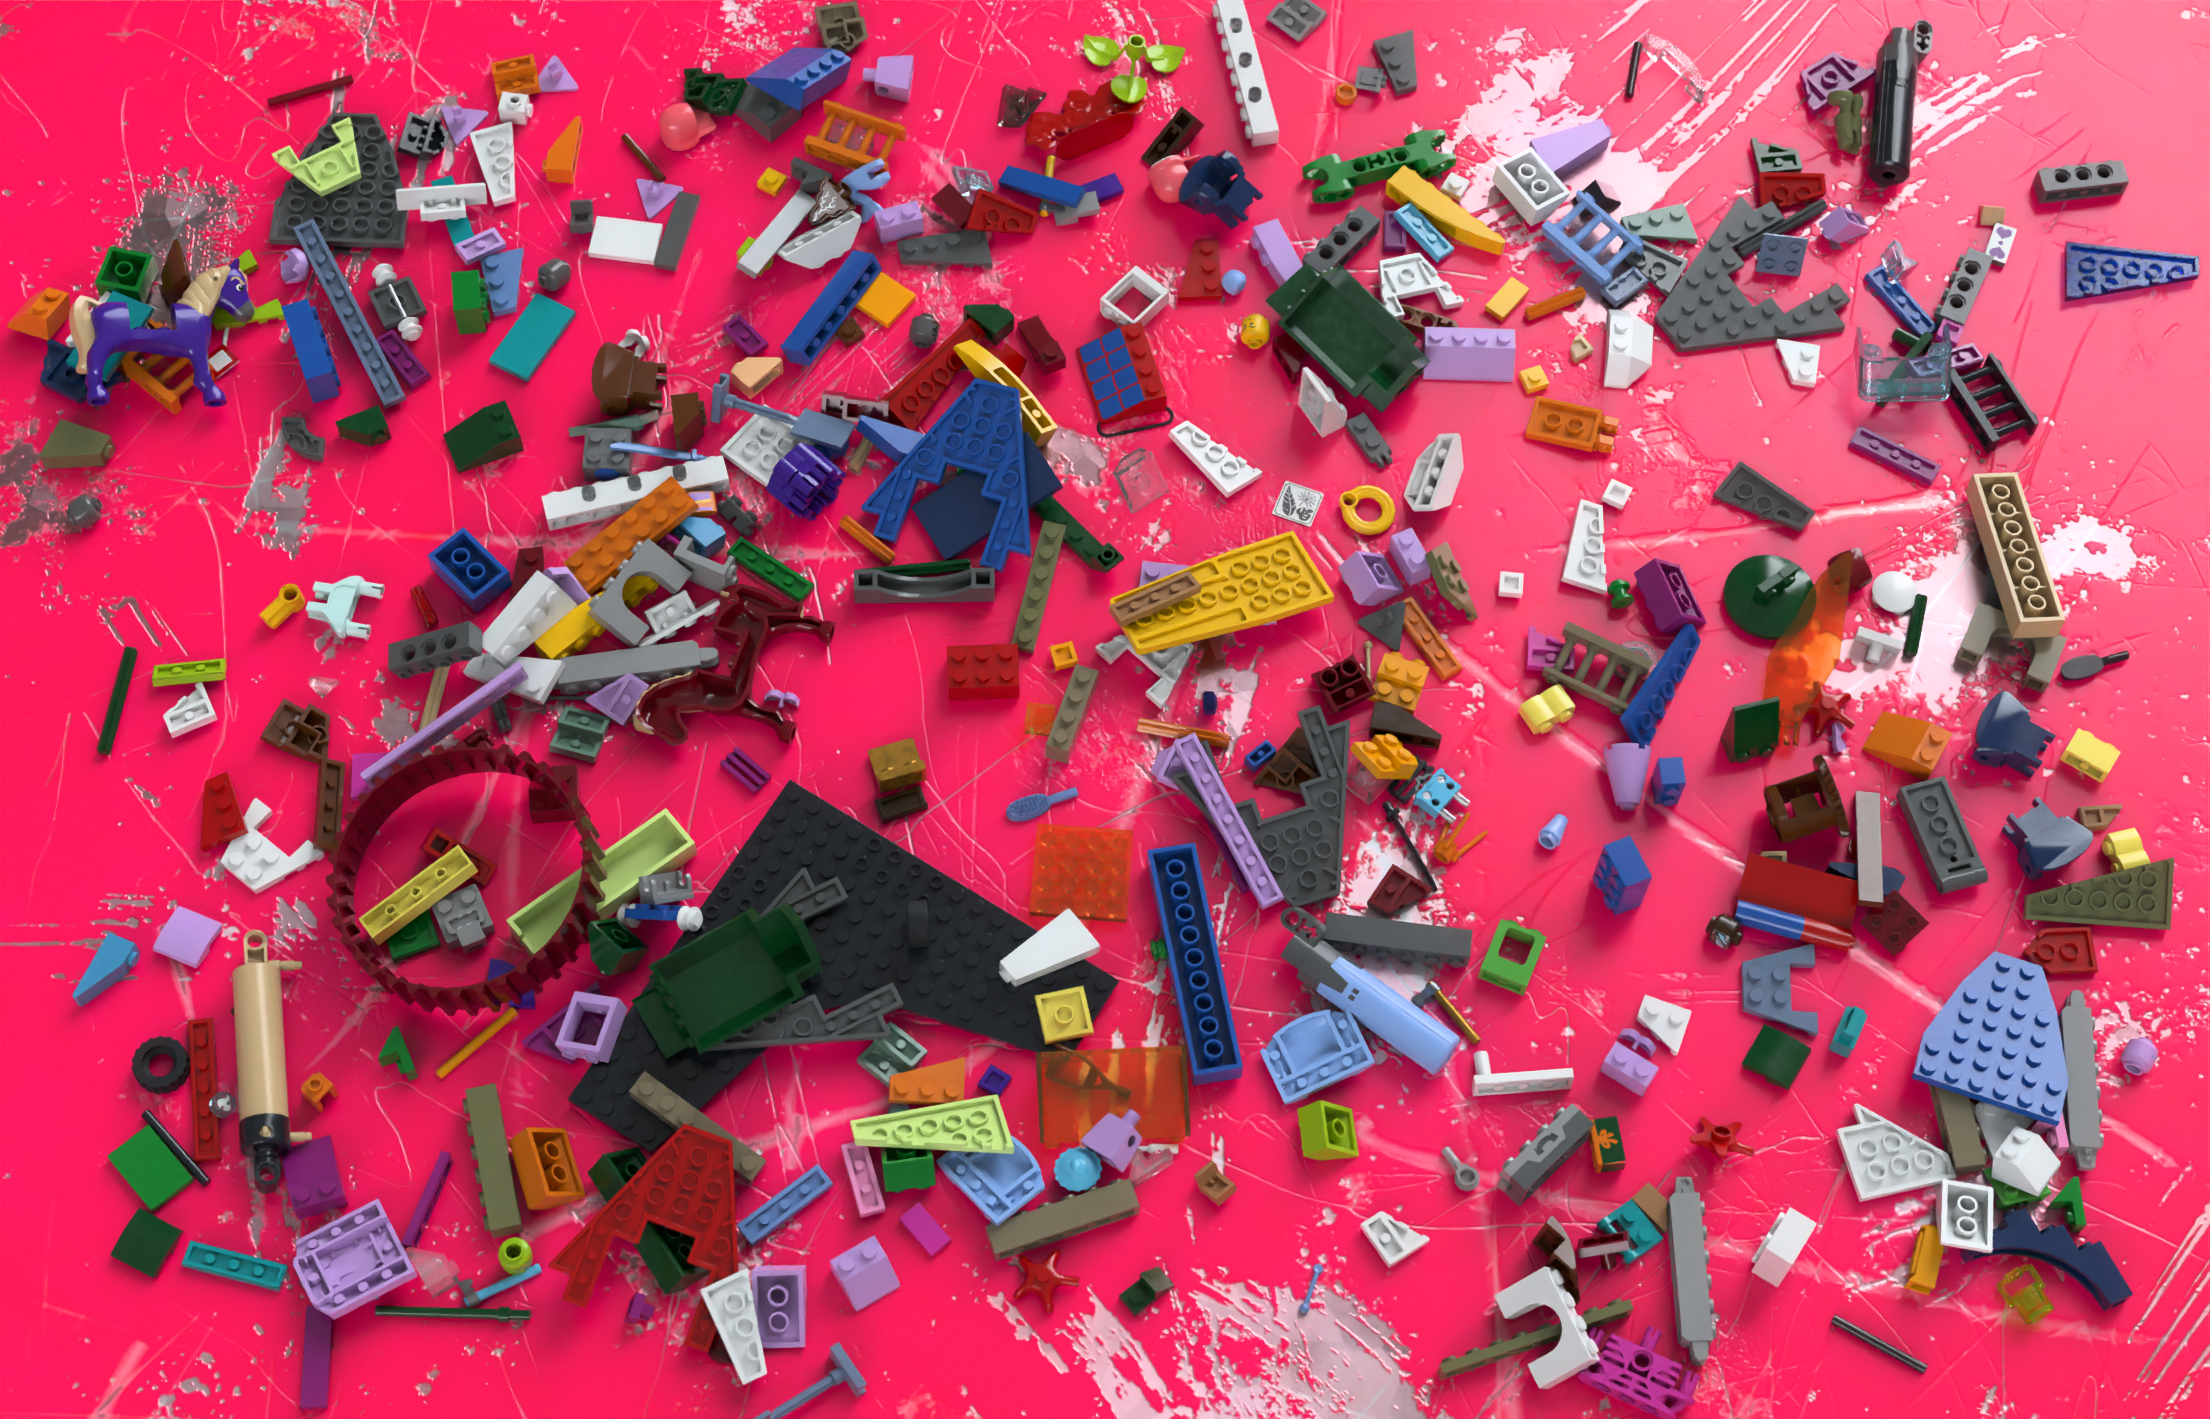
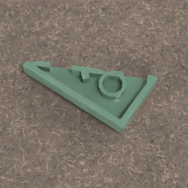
(631, 421)

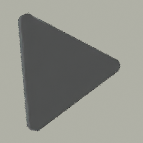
(1386, 624)

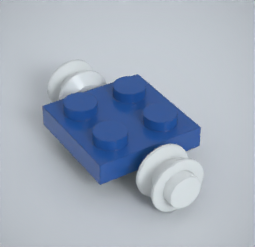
(686, 917)

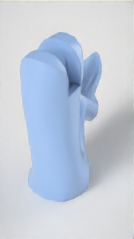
(864, 179)

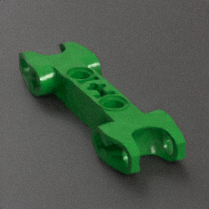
(1342, 176)

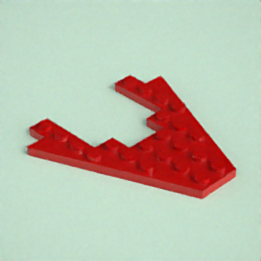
(680, 1188)

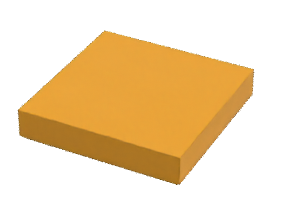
(885, 300)

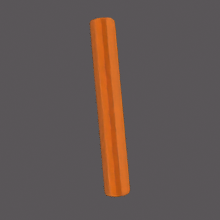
(1180, 731)

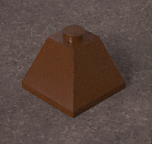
(175, 274)

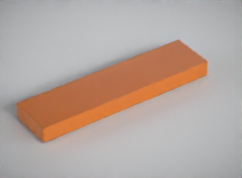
(1429, 641)

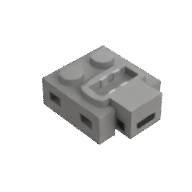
(464, 919)

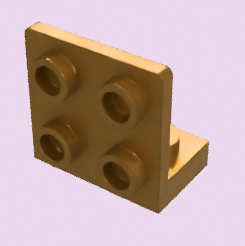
(897, 765)

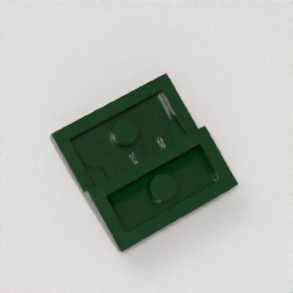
(1776, 1057)
(146, 1243)

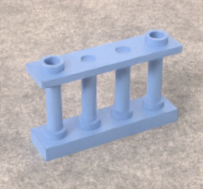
(1571, 245)

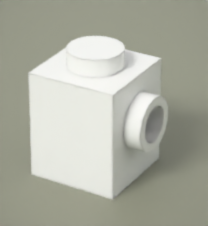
(515, 108)

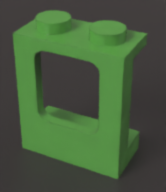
(1505, 972)

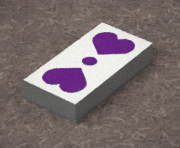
(2000, 244)

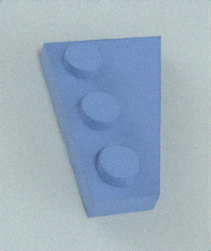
(502, 279)

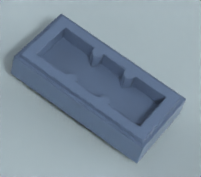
(1624, 286)

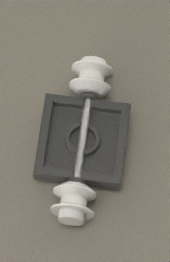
(397, 302)

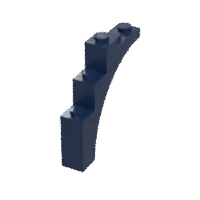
(2087, 1264)

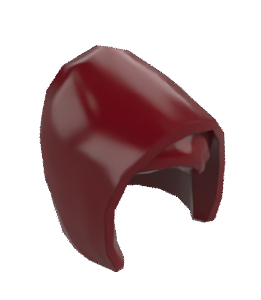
(1860, 570)

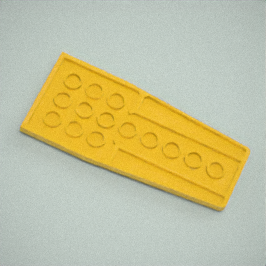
(1236, 593)

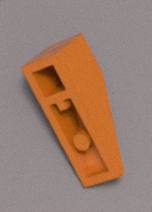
(563, 154)

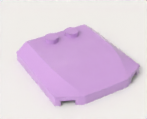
(352, 1261)

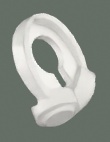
(632, 337)

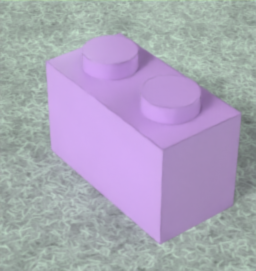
(898, 222)
(1409, 556)
(1629, 1069)

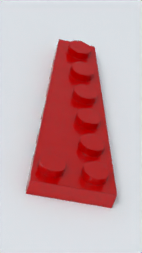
(926, 382)

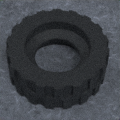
(148, 1051)

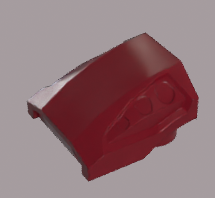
(1348, 686)

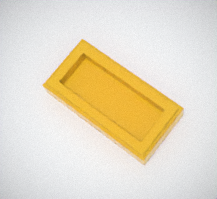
(1506, 299)

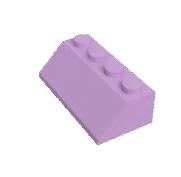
(1469, 354)

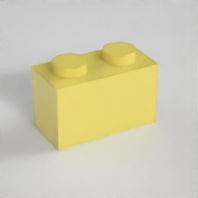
(2090, 755)

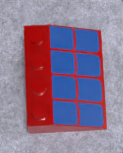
(1122, 374)

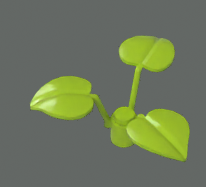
(1129, 88)

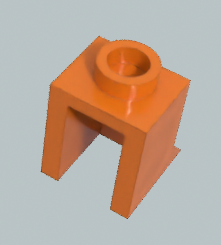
(317, 1087)

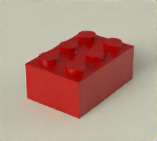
(983, 672)

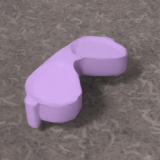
(1837, 742)

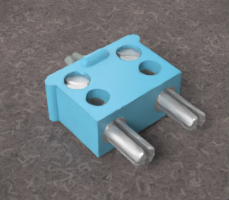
(1438, 794)

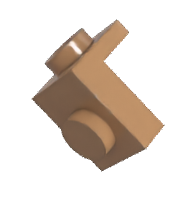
(1214, 1183)

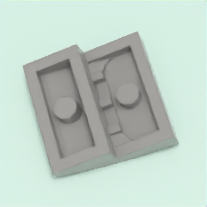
(1297, 18)

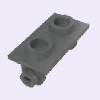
(745, 519)

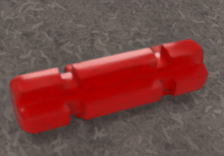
(424, 606)

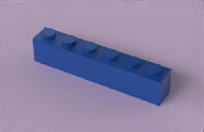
(831, 308)

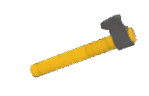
(1045, 207)

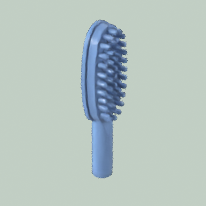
(1036, 805)

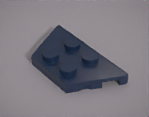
(64, 378)

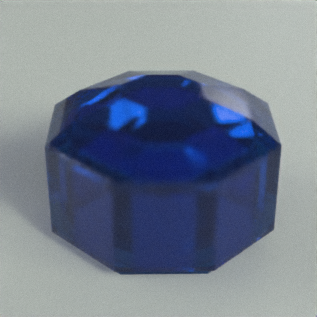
(1210, 703)

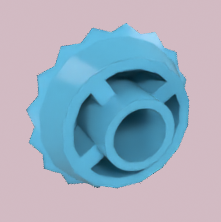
(1077, 1169)

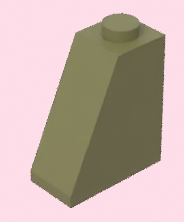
(76, 447)

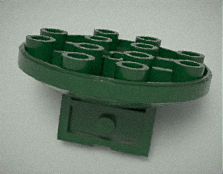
(1765, 594)

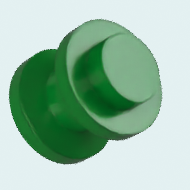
(1619, 589)

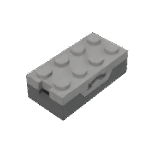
(1545, 1154)

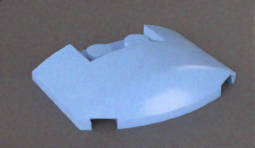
(1315, 1054)
(995, 1181)

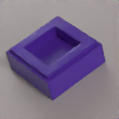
(994, 1081)

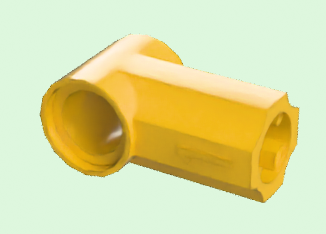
(281, 607)

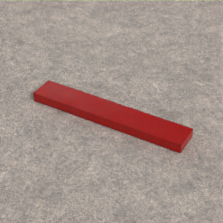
(203, 1087)

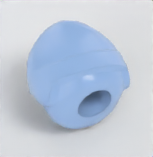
(1234, 281)

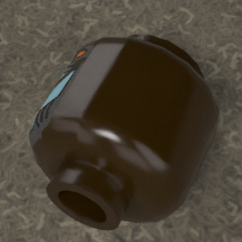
(1724, 931)

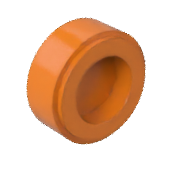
(1345, 94)

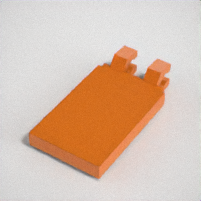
(1571, 425)

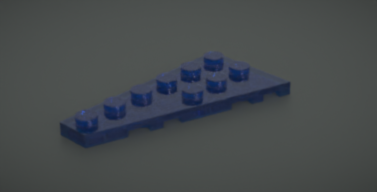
(2108, 269)

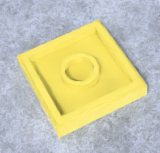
(1064, 1015)

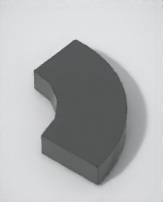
(302, 440)

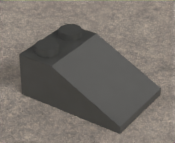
(766, 113)

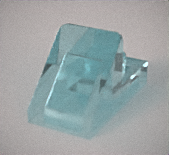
(970, 180)
(1896, 264)

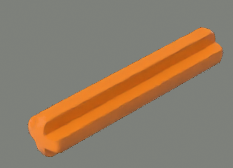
(1555, 303)
(867, 539)

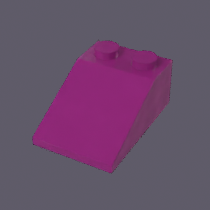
(314, 1178)

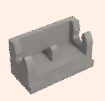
(665, 887)

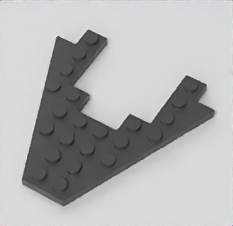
(1713, 313)
(1307, 842)
(805, 1020)

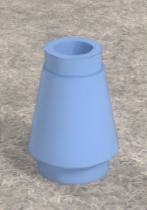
(1552, 833)

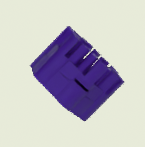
(802, 478)

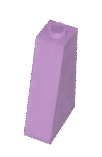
(1573, 146)

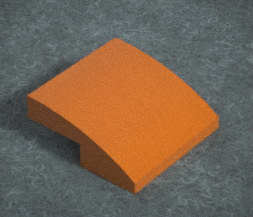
(516, 76)

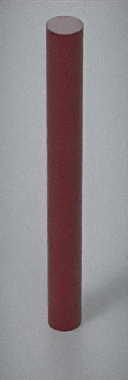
(308, 91)

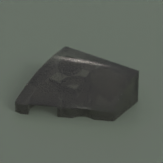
(1018, 105)

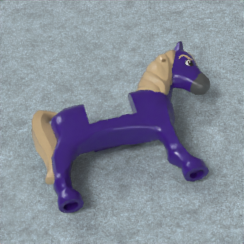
(108, 330)

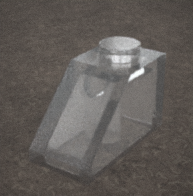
(434, 1270)

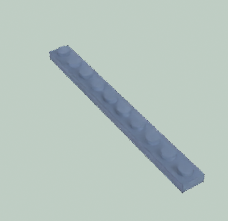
(349, 314)

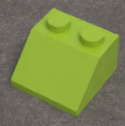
(1327, 1131)

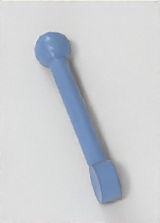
(1317, 1269)

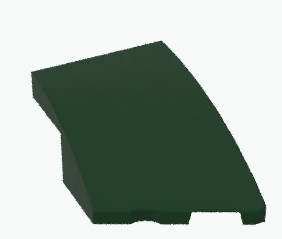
(713, 91)

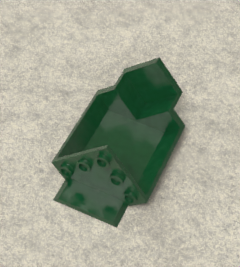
(1349, 333)
(728, 980)

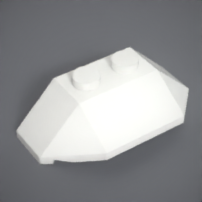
(822, 242)
(1627, 348)
(1436, 474)

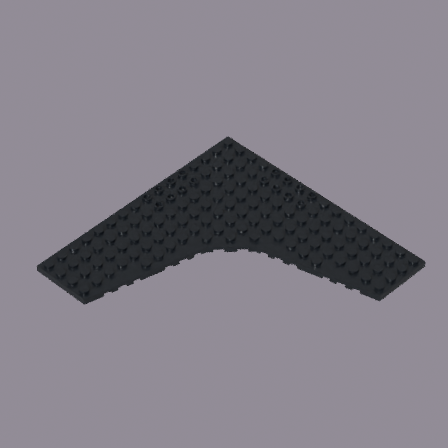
(860, 951)

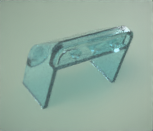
(1903, 377)

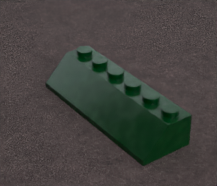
(660, 1247)

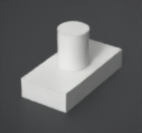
(1878, 643)

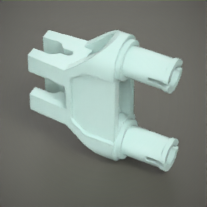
(341, 604)

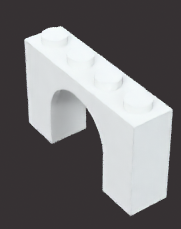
(1575, 1348)

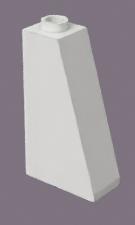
(1051, 948)

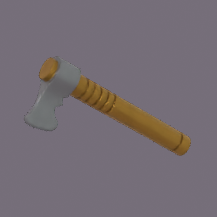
(1434, 990)

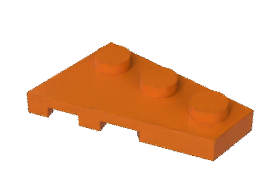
(929, 1085)

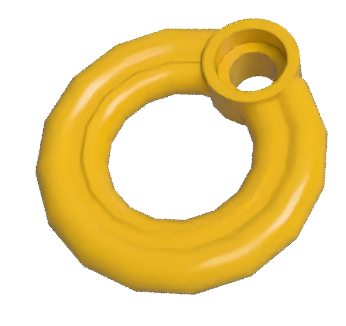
(1372, 492)

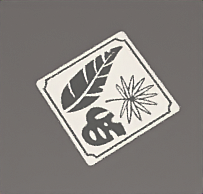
(1298, 503)

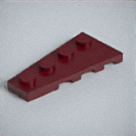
(528, 562)

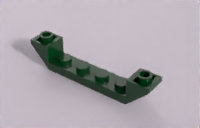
(1078, 538)

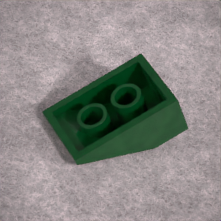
(484, 437)
(1752, 730)

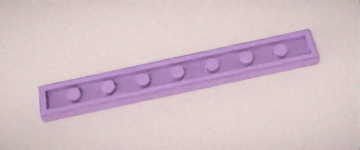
(447, 723)
(1228, 821)

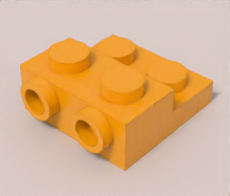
(1400, 681)
(1385, 757)

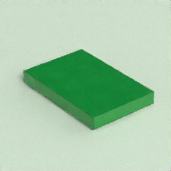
(150, 1168)

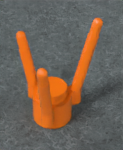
(1446, 849)

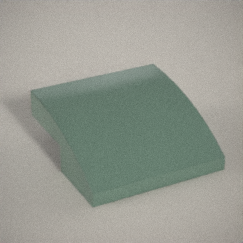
(580, 734)
(892, 1055)

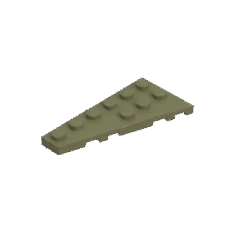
(2123, 899)

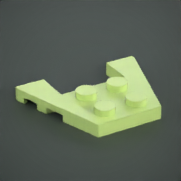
(329, 168)

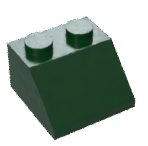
(614, 947)

